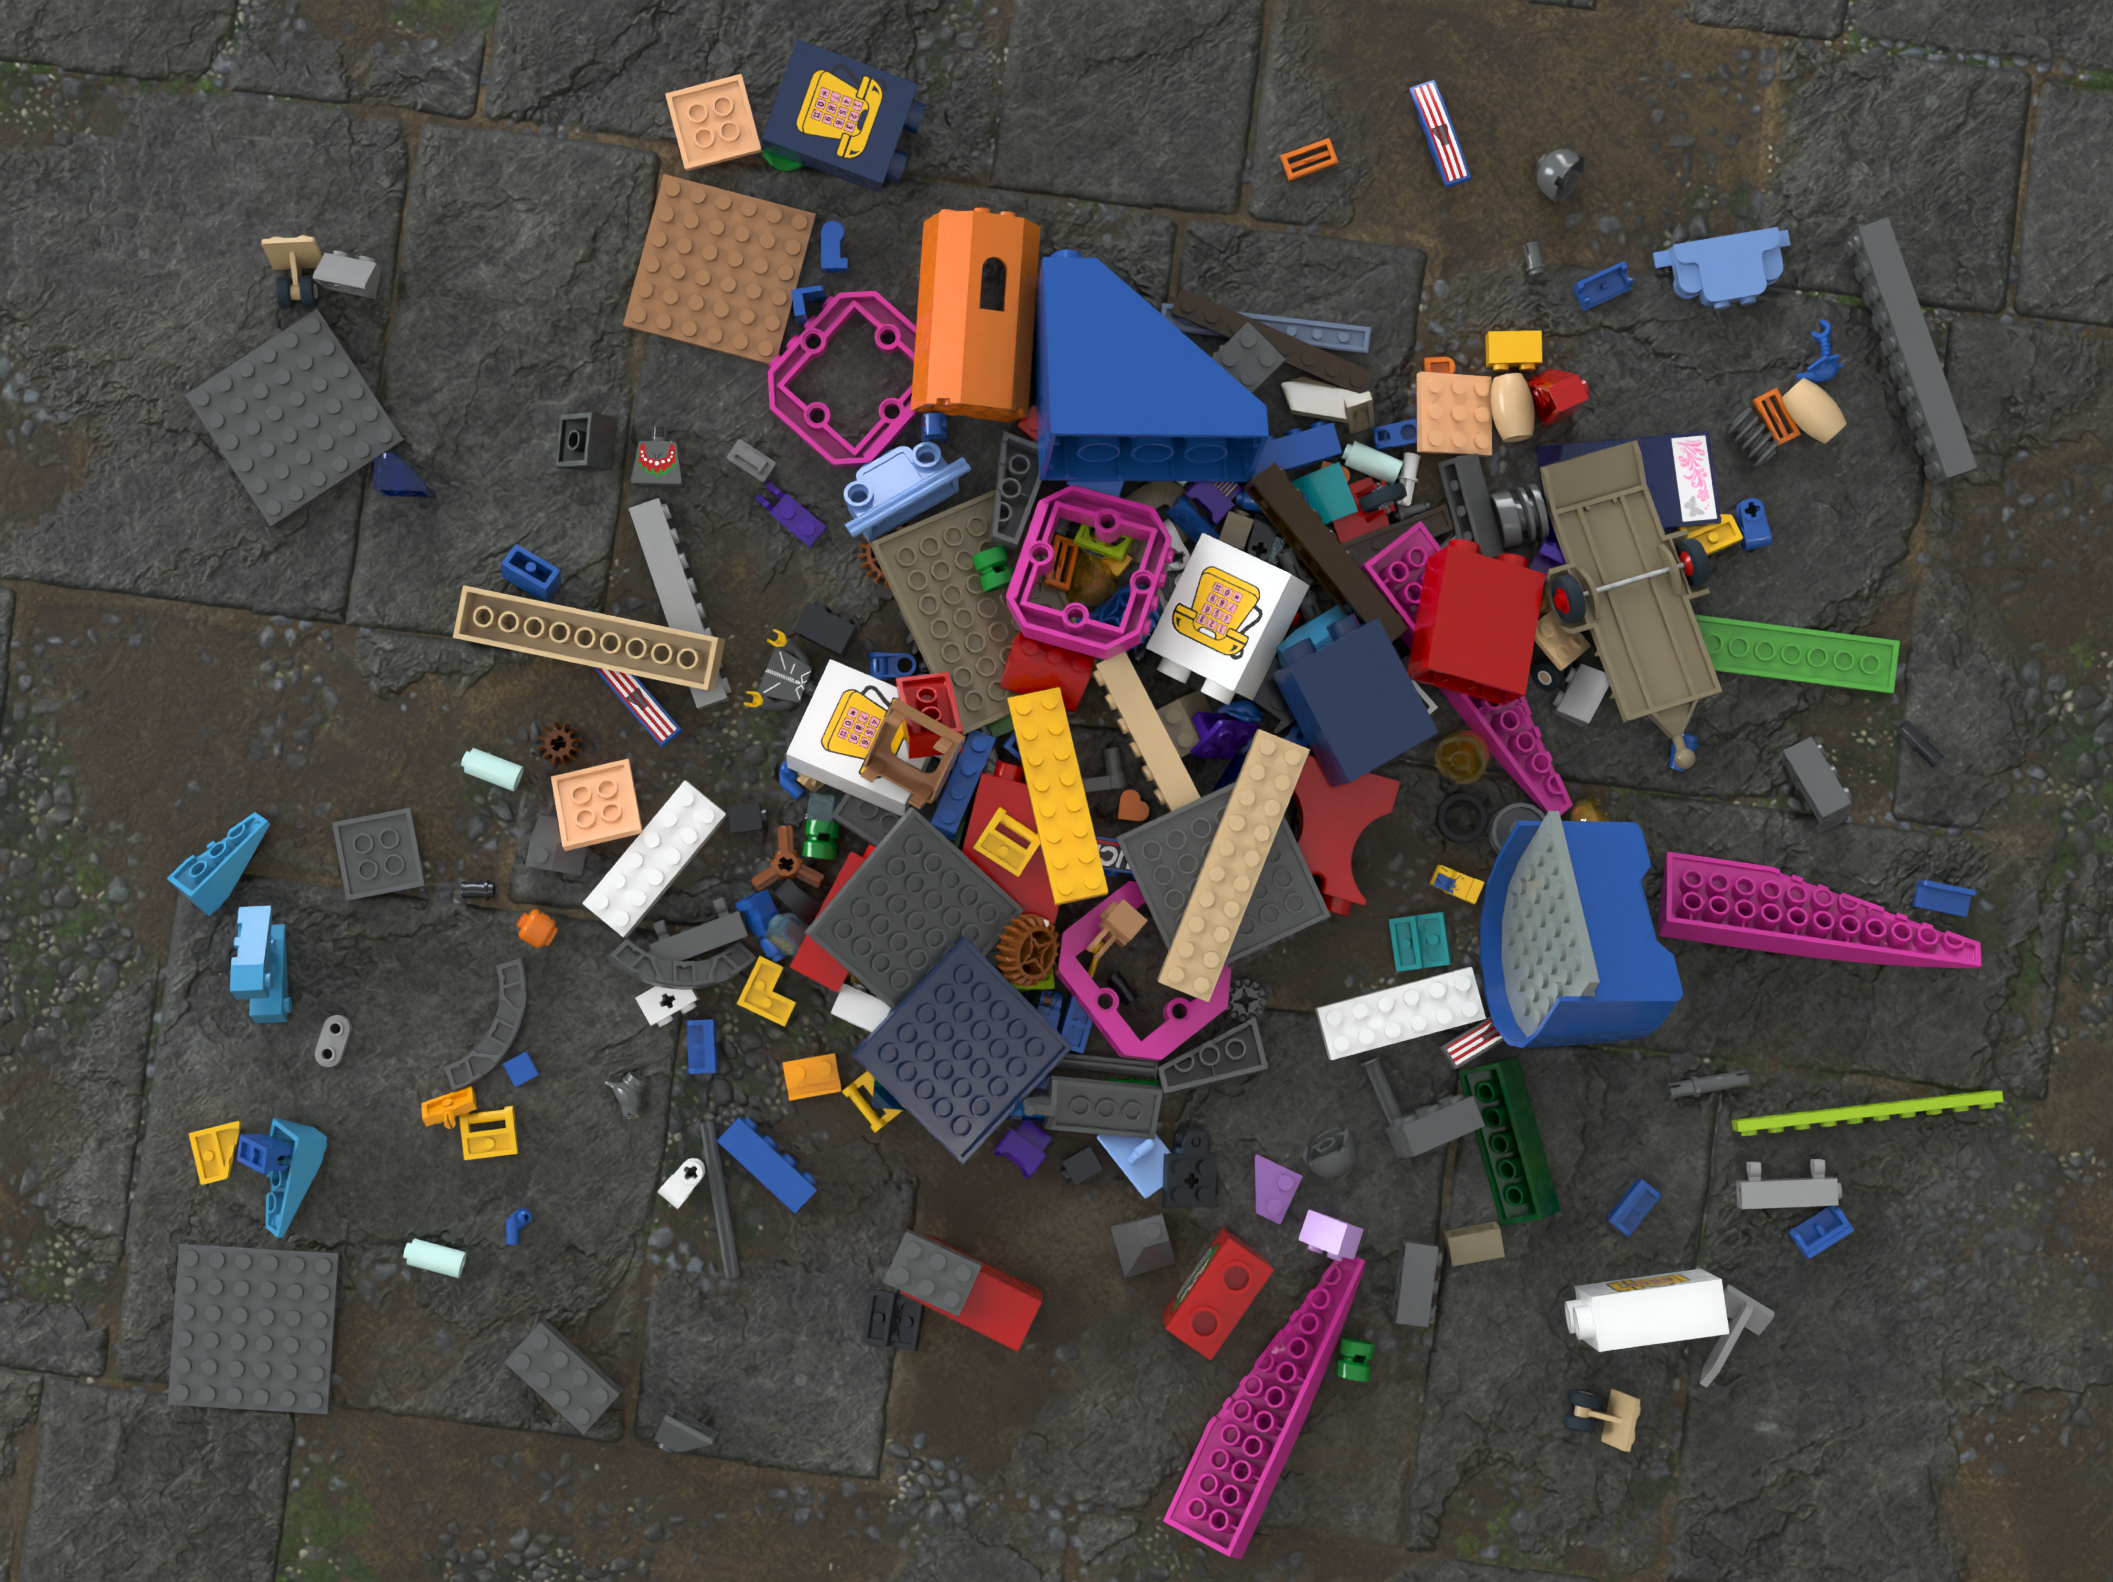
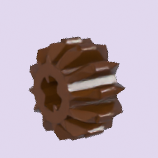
(557, 735)

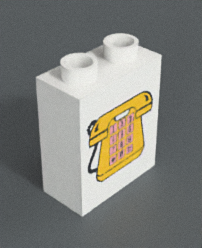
(1226, 619)
(840, 731)
(1648, 1310)

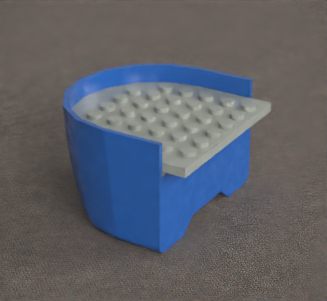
(1573, 937)

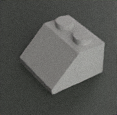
(348, 274)
(1582, 694)

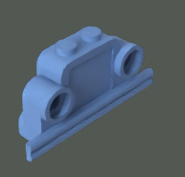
(1726, 266)
(900, 488)

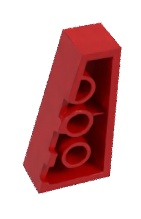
(1557, 395)

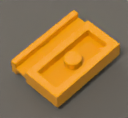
(812, 1076)

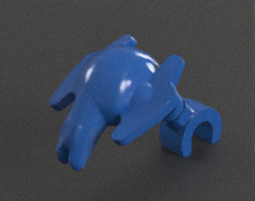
(1827, 366)
(1244, 711)

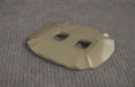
(1154, 495)

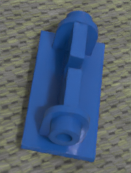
(1188, 519)

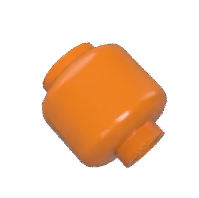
(536, 928)

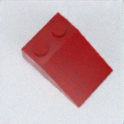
(935, 698)

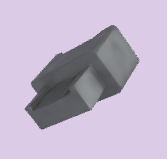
(752, 462)

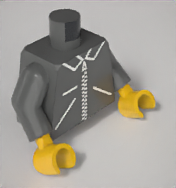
(785, 677)

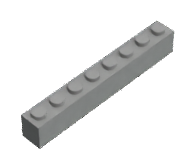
(672, 584)

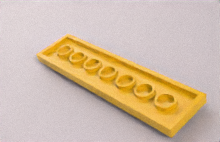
(1057, 796)

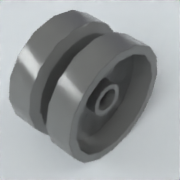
(1506, 819)

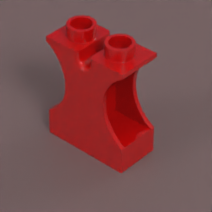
(1332, 823)

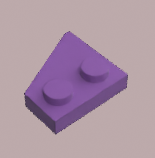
(1273, 1188)

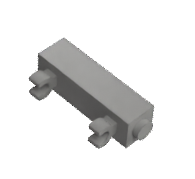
(1787, 1192)

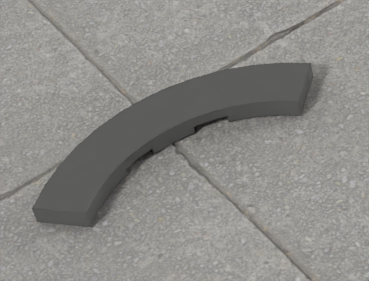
(681, 974)
(502, 1031)

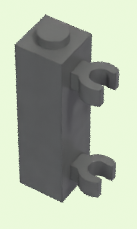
(699, 939)

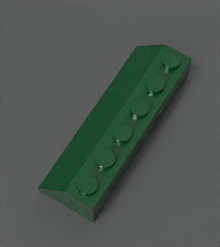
(1510, 1142)

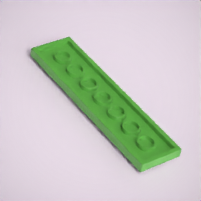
(1800, 654)

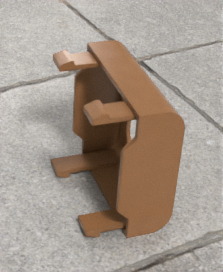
(884, 763)

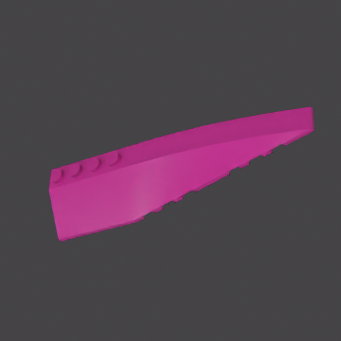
(1506, 729)
(1783, 914)
(1260, 1422)

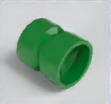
(991, 560)
(821, 849)
(1349, 1367)

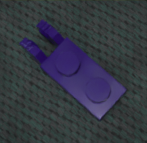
(793, 516)

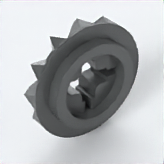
(1254, 1008)

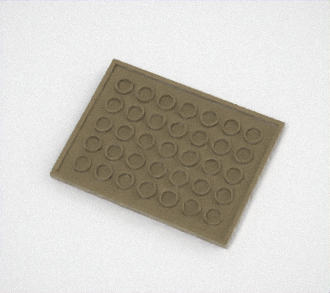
(947, 608)

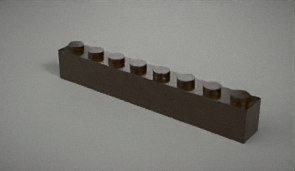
(1321, 551)

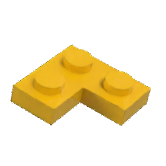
(759, 993)

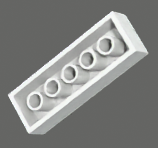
(655, 859)
(1400, 1013)

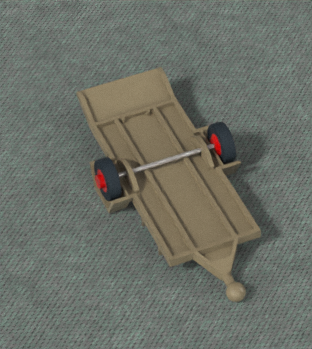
(1634, 588)

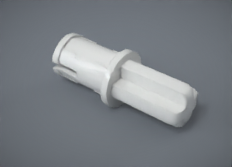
(1408, 476)

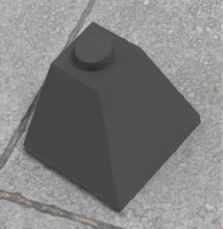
(547, 849)
(1143, 1244)
(683, 1433)

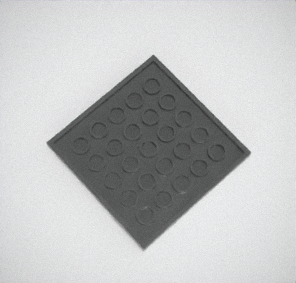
(294, 418)
(1171, 853)
(910, 909)
(254, 1328)

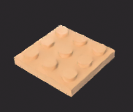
(713, 122)
(1454, 414)
(596, 804)

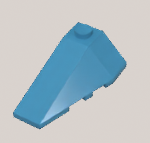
(291, 1184)

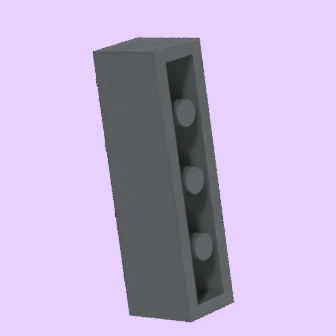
(1470, 503)

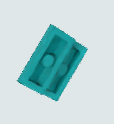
(1328, 493)
(1420, 941)

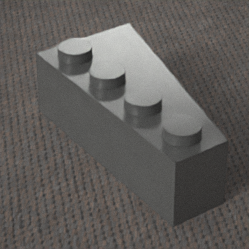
(1014, 490)
(1222, 1059)

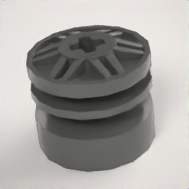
(1524, 514)

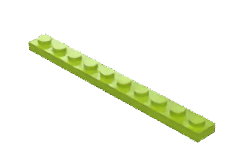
(1878, 1111)

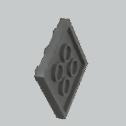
(379, 854)

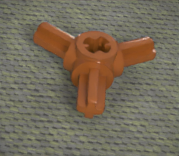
(799, 870)

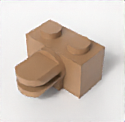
(1119, 923)

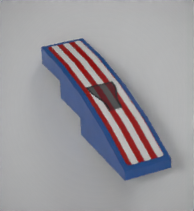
(1440, 134)
(642, 705)

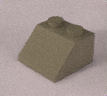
(1178, 722)

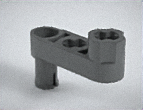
(1112, 778)

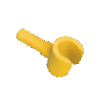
(1094, 962)

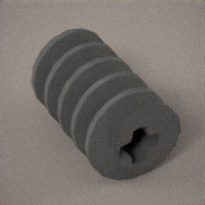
(1753, 437)

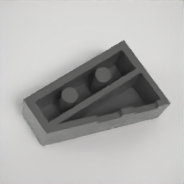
(1818, 783)

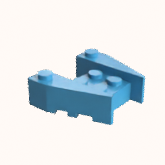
(261, 965)

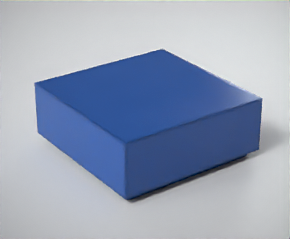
(521, 1069)

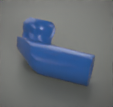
(788, 781)
(515, 1223)

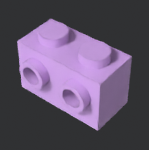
(1330, 1234)

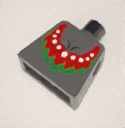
(658, 462)

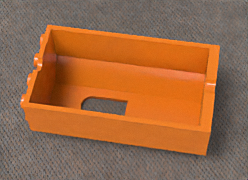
(965, 355)

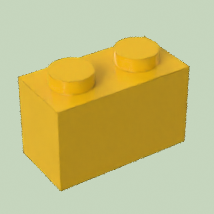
(1513, 349)

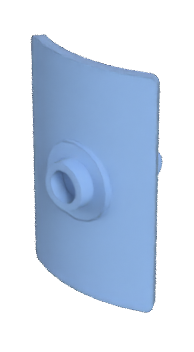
(1139, 1159)

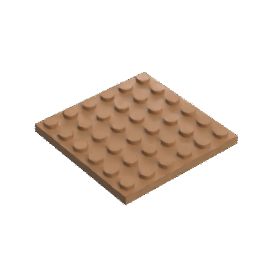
(719, 270)

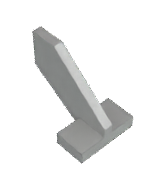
(1743, 1313)

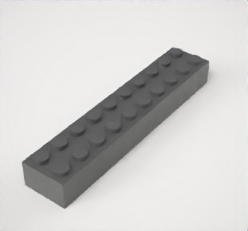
(1910, 351)

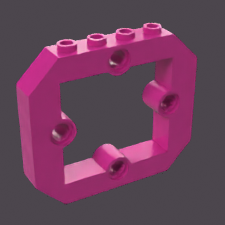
(786, 368)
(1094, 510)
(1109, 1021)

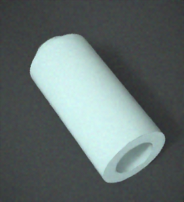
(1372, 462)
(492, 769)
(435, 1257)

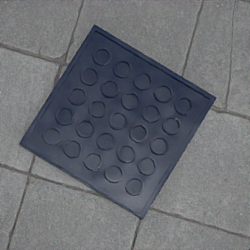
(962, 1050)

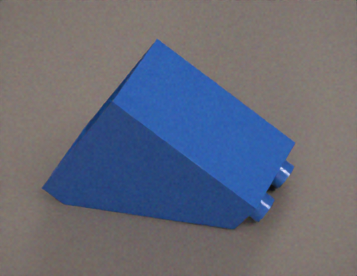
(1129, 390)

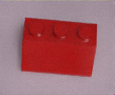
(1043, 666)

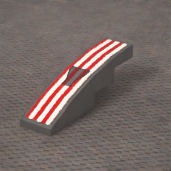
(1471, 1043)

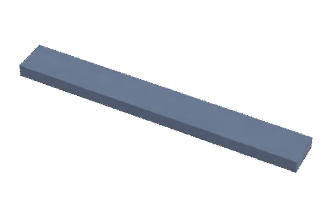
(1316, 333)

